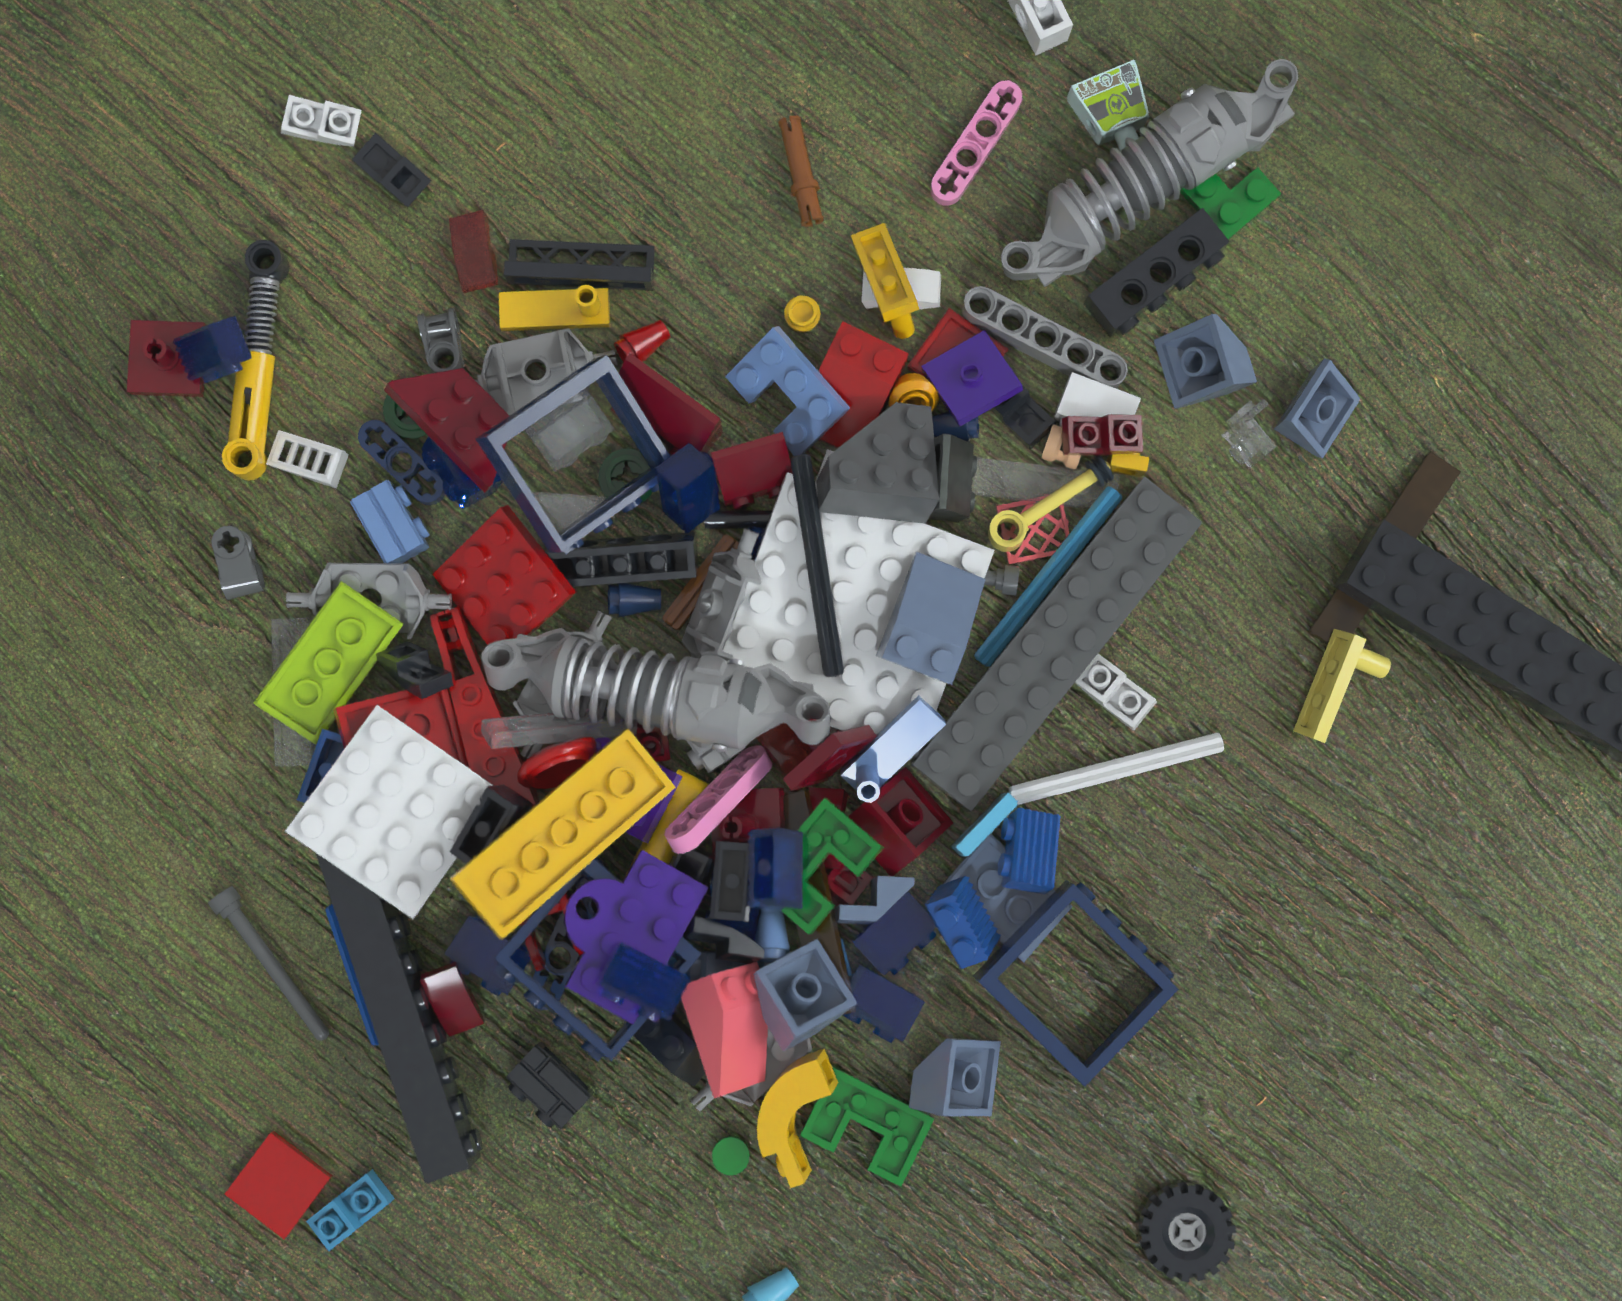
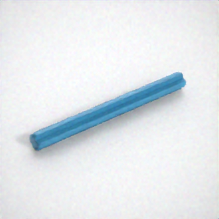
(1048, 576)

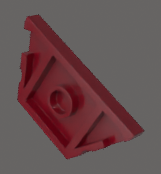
(453, 414)

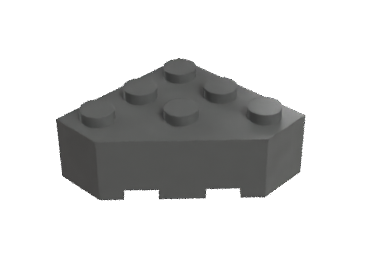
(884, 469)

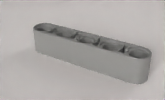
(1034, 323)

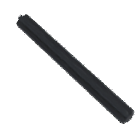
(817, 565)

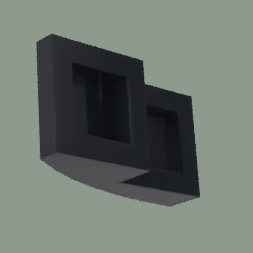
(391, 170)
(1024, 418)
(413, 671)
(729, 942)

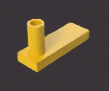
(886, 278)
(554, 309)

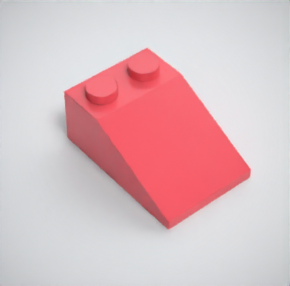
(728, 1028)

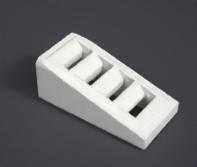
(334, 467)

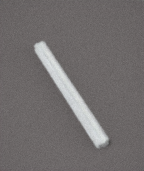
(1117, 768)

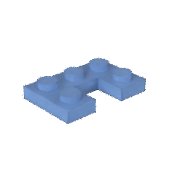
(780, 361)

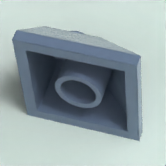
(1203, 362)
(801, 994)
(957, 1078)

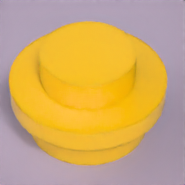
(802, 313)

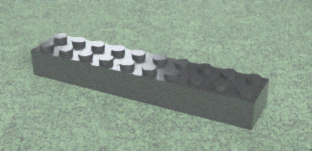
(1056, 644)

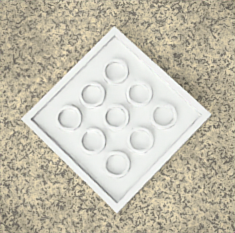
(390, 811)

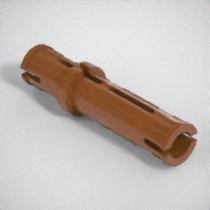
(804, 185)

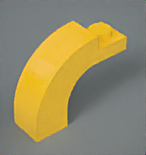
(798, 1084)

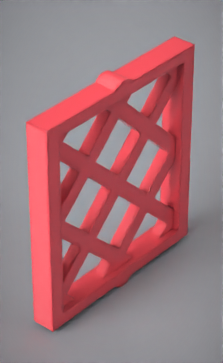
(1006, 534)

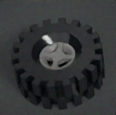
(1198, 1244)

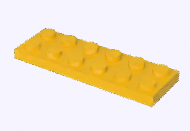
(562, 833)

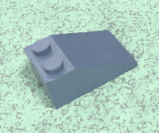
(932, 619)

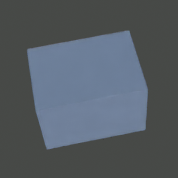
(1319, 409)

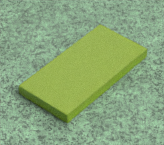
(328, 662)

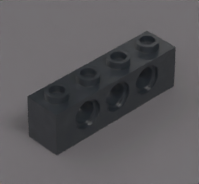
(1197, 234)
(629, 559)

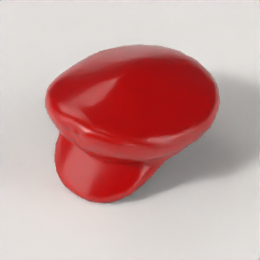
(556, 763)

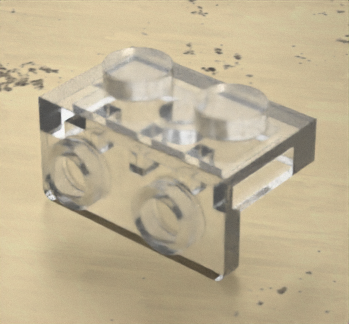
(1246, 437)

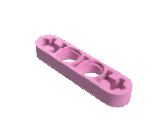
(978, 144)
(718, 799)

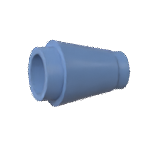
(772, 935)

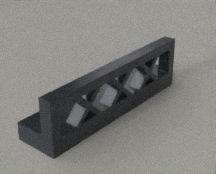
(580, 273)

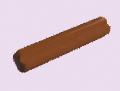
(686, 601)

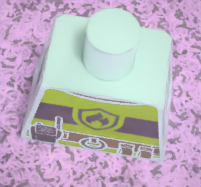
(1111, 104)

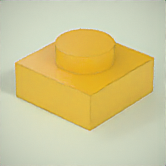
(1128, 464)

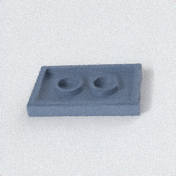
(1006, 906)

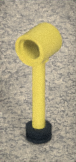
(1097, 471)

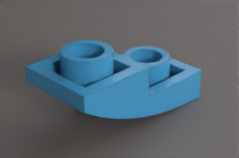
(350, 1210)

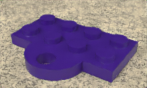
(642, 911)

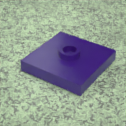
(972, 378)

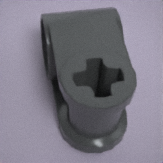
(441, 338)
(237, 570)

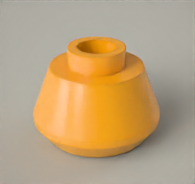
(914, 389)

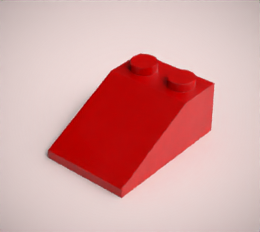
(863, 375)

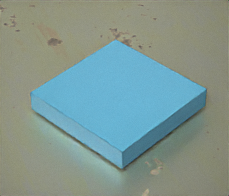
(984, 824)

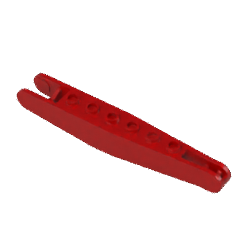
(474, 702)

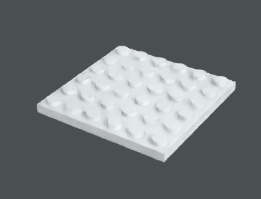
(866, 575)

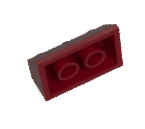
(670, 410)

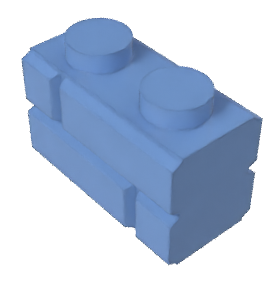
(389, 522)

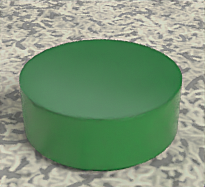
(730, 1155)

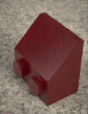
(752, 470)
(902, 821)

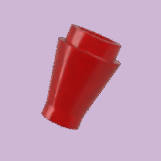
(642, 341)

